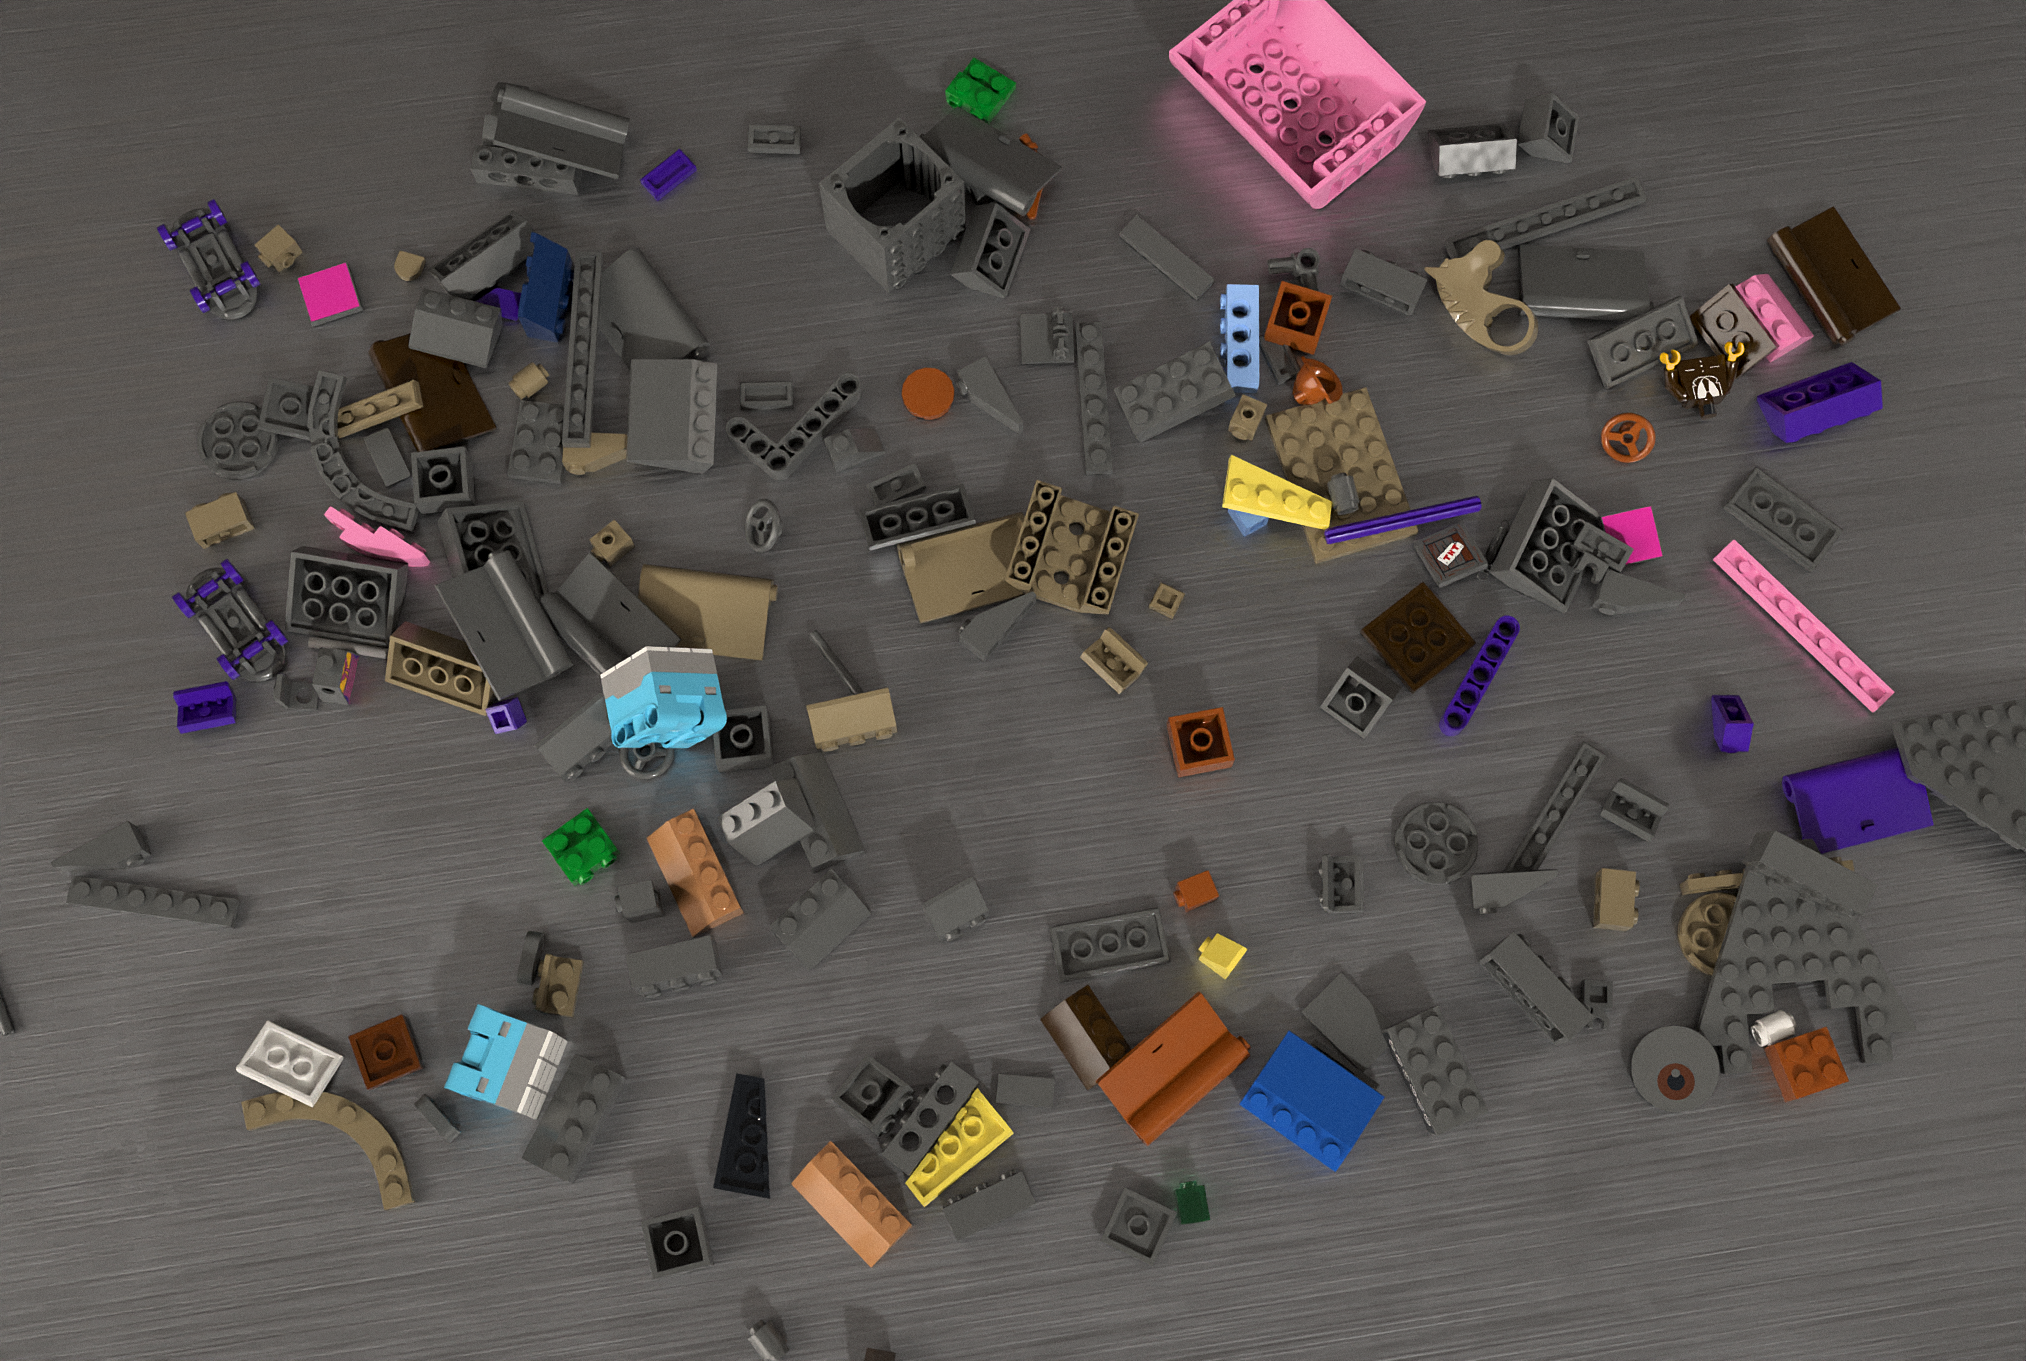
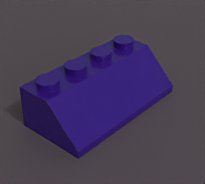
(1821, 402)

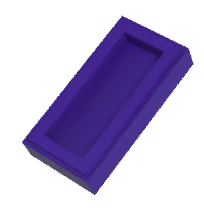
(668, 174)

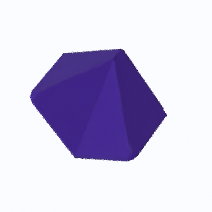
(506, 715)

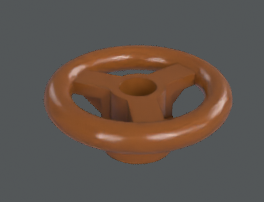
(1628, 428)

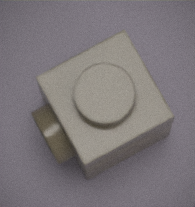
(278, 249)
(1247, 418)
(611, 543)

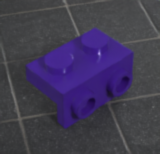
(205, 707)

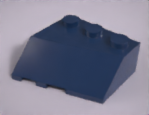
(548, 290)

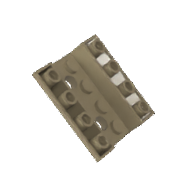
(1089, 559)

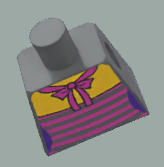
(335, 671)

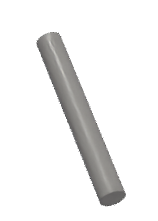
(360, 649)

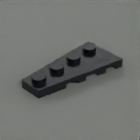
(744, 1151)

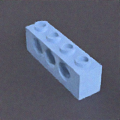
(1246, 300)

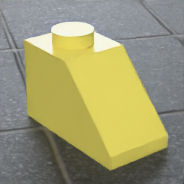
(1221, 954)

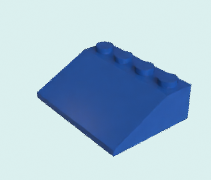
(1312, 1100)

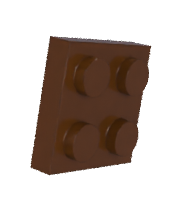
(385, 1052)

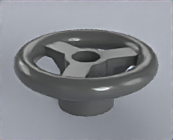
(768, 527)
(636, 770)

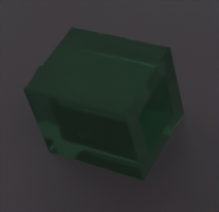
(1191, 1203)

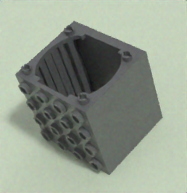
(871, 172)

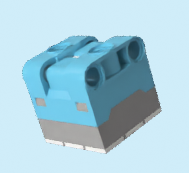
(664, 698)
(507, 1062)

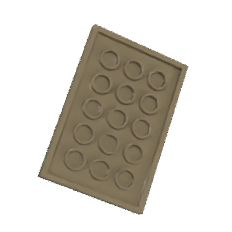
(1337, 439)

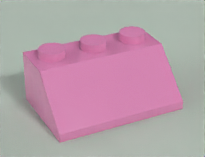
(1775, 313)

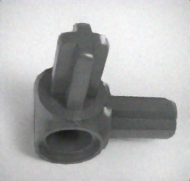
(1294, 265)

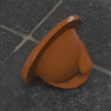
(1316, 383)

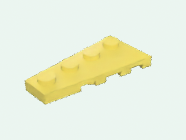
(1267, 495)
(963, 1145)

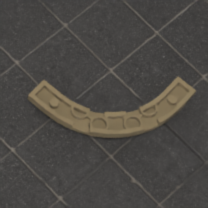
(353, 1120)

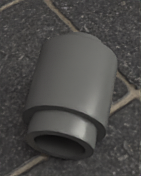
(1343, 494)
(768, 1341)

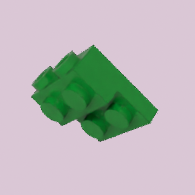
(979, 90)
(581, 848)

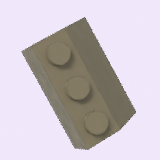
(852, 719)

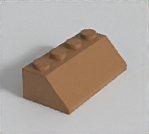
(694, 873)
(851, 1204)

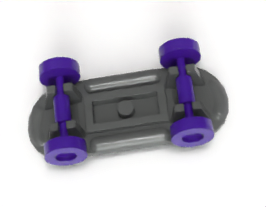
(221, 277)
(234, 622)

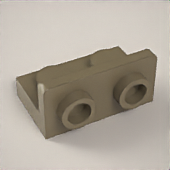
(558, 985)

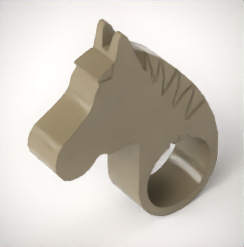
(1465, 293)

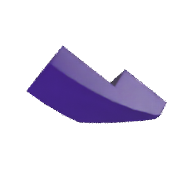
(503, 299)

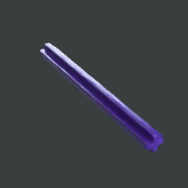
(1402, 519)

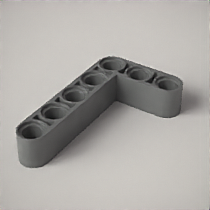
(798, 433)

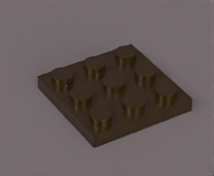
(1417, 637)

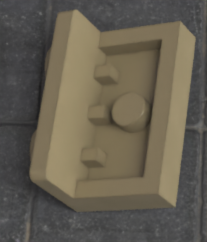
(1114, 660)

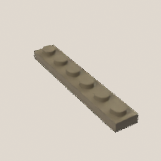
(1727, 880)

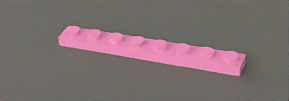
(1803, 626)

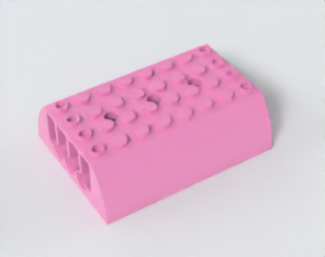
(1320, 65)

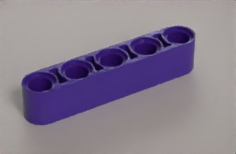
(1484, 664)

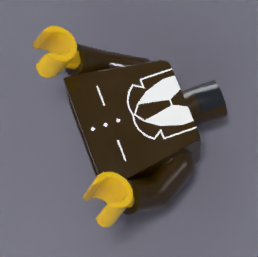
(1701, 380)

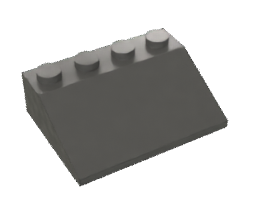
(672, 414)
(479, 530)
(1538, 546)
(344, 596)

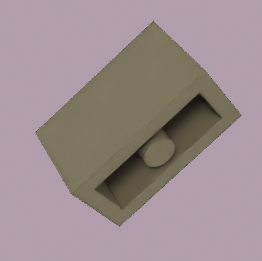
(219, 520)
(1615, 899)

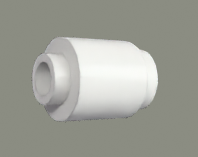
(1773, 1028)

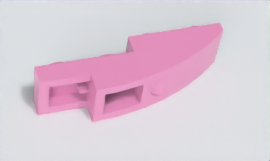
(376, 544)

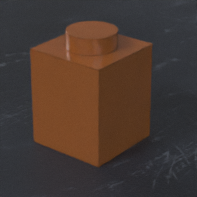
(1195, 891)

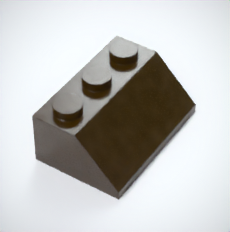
(1086, 1035)

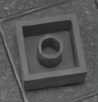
(442, 479)
(744, 740)
(677, 1243)

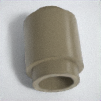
(529, 380)

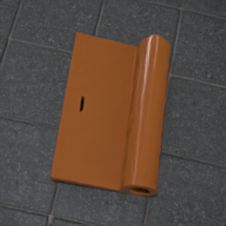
(1173, 1068)

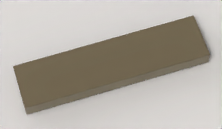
(379, 408)

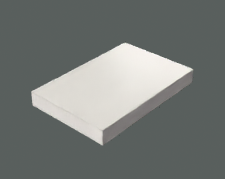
(289, 1063)

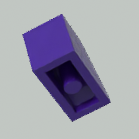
(1731, 723)

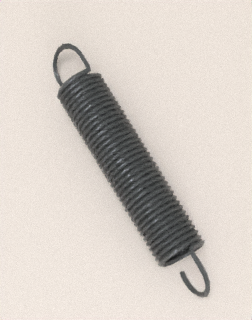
(1494, 548)

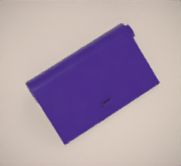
(1853, 793)

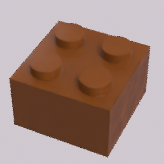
(1297, 317)
(1200, 742)
(1806, 1064)

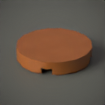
(928, 393)

